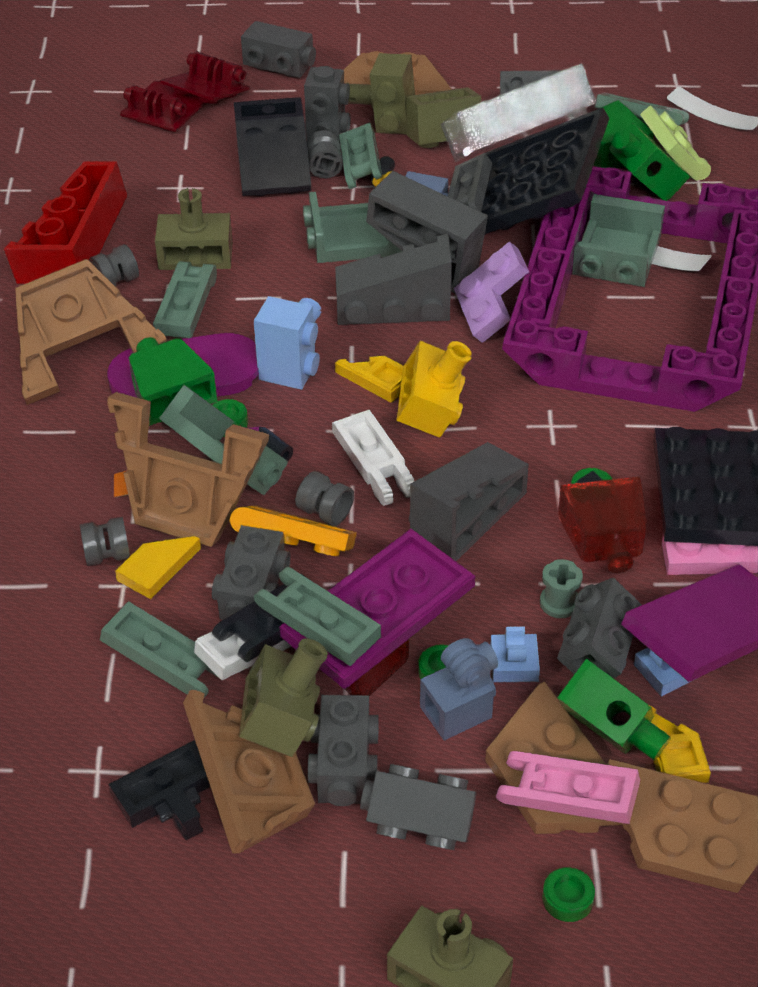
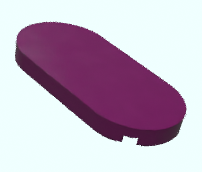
(228, 355)

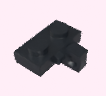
(165, 789)

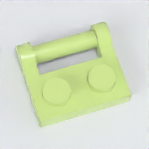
(676, 144)

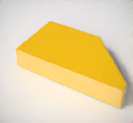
(377, 375)
(156, 564)
(683, 753)

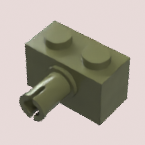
(390, 84)
(429, 110)
(193, 235)
(282, 697)
(444, 953)

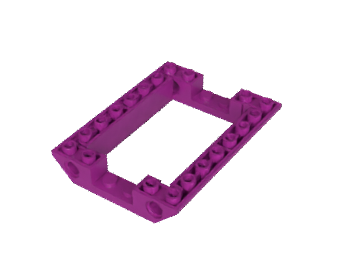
(686, 377)

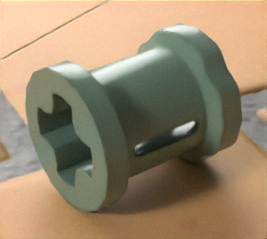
(561, 581)

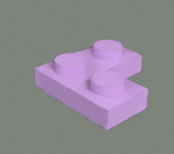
(482, 291)

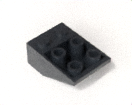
(272, 146)

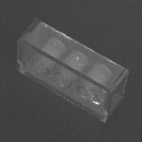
(518, 112)

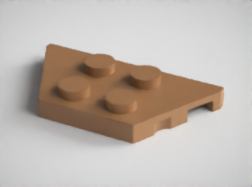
(425, 75)
(548, 730)
(251, 784)
(693, 830)

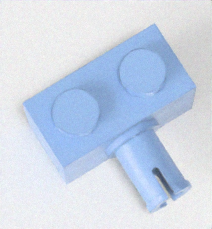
(286, 341)

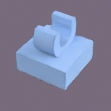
(516, 656)
(657, 672)

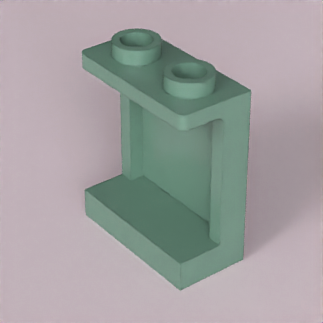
(343, 233)
(619, 240)
(205, 427)

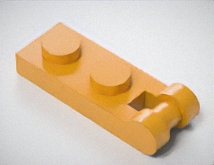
(327, 538)

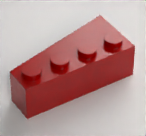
(71, 224)

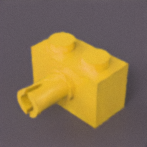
(433, 387)

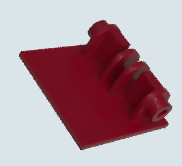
(209, 78)
(160, 106)

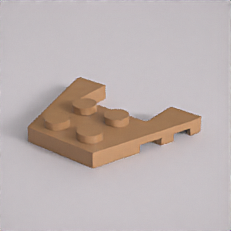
(65, 312)
(176, 489)

